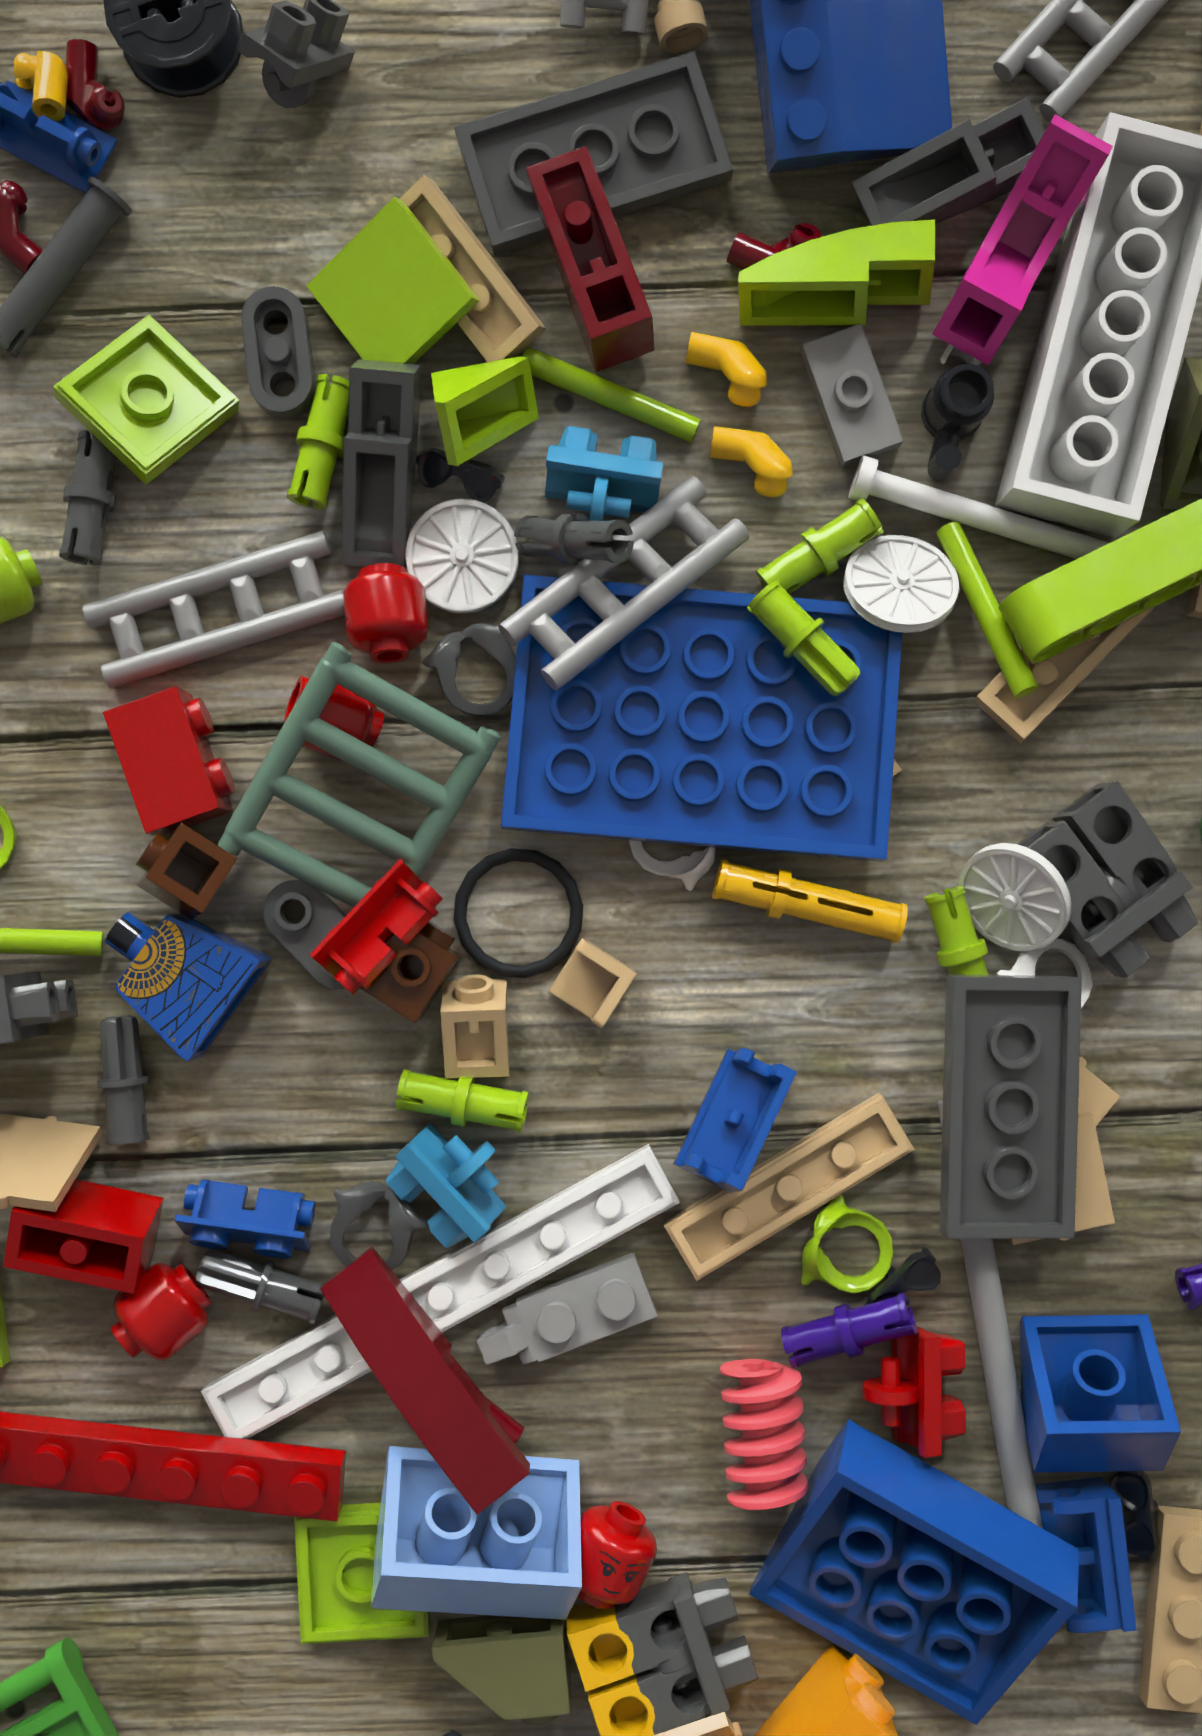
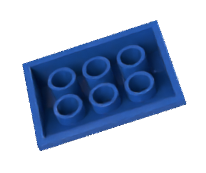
(849, 79)
(918, 1573)

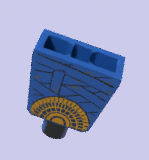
(184, 978)

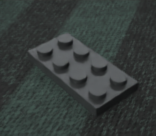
(644, 130)
(1010, 1106)

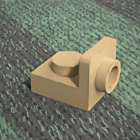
(475, 1027)

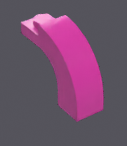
(1021, 239)

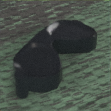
(478, 478)
(915, 1273)
(1136, 1494)

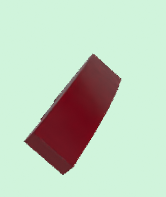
(425, 1380)

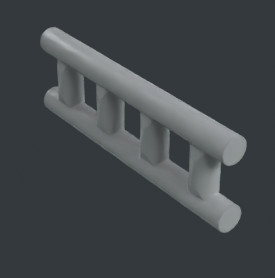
(1105, 40)
(180, 594)
(617, 618)

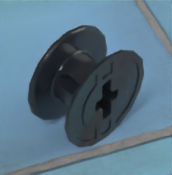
(177, 44)

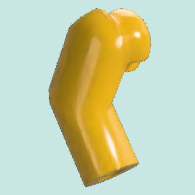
(48, 80)
(734, 361)
(759, 453)

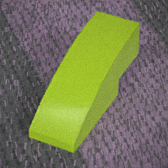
(840, 275)

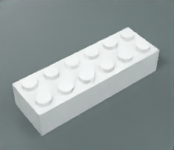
(1111, 335)

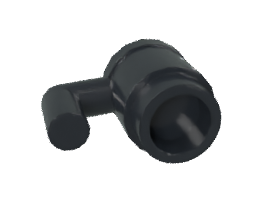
(954, 413)

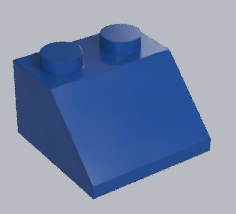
(1095, 1394)

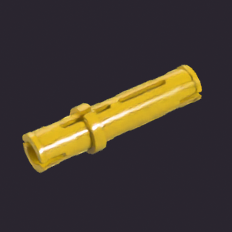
(809, 901)

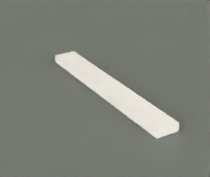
(449, 1290)

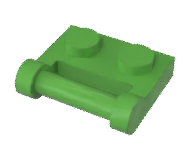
(74, 1714)

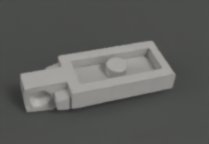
(571, 1313)

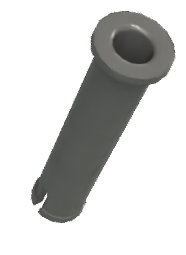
(59, 264)

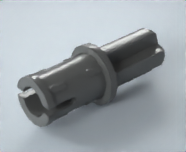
(123, 1080)
(260, 1285)

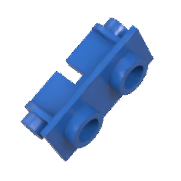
(62, 149)
(221, 1218)

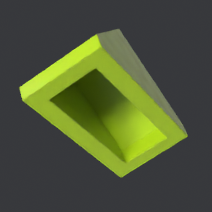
(483, 405)

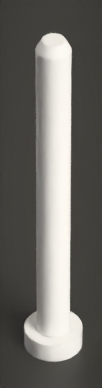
(966, 511)

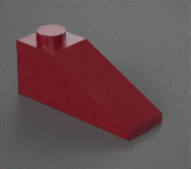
(592, 259)

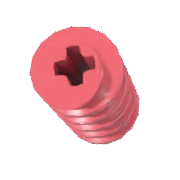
(768, 1434)

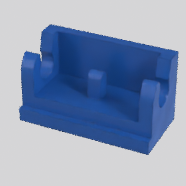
(734, 1119)
(1091, 1519)

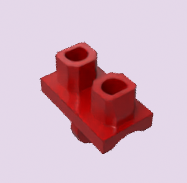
(913, 1390)

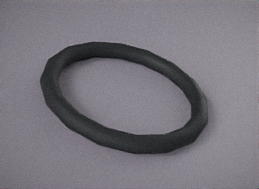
(554, 957)

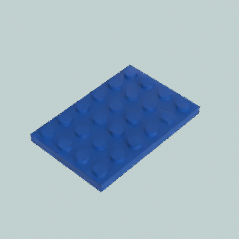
(706, 732)

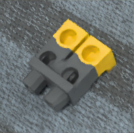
(653, 1660)

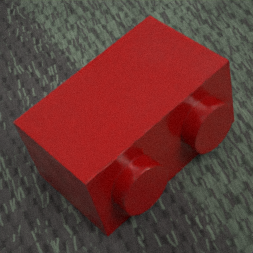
(170, 760)
(93, 1238)

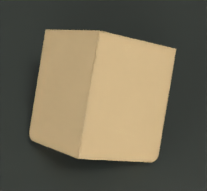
(592, 982)

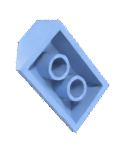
(504, 1562)

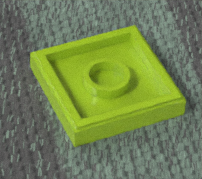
(392, 288)
(146, 399)
(337, 1581)

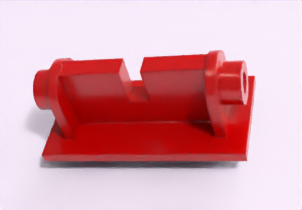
(394, 906)

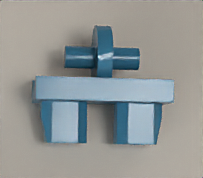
(603, 481)
(453, 1179)

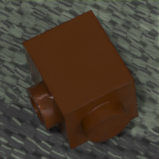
(184, 870)
(416, 972)

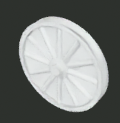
(463, 555)
(901, 583)
(1015, 897)

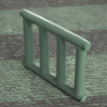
(305, 725)

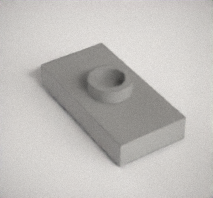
(851, 395)

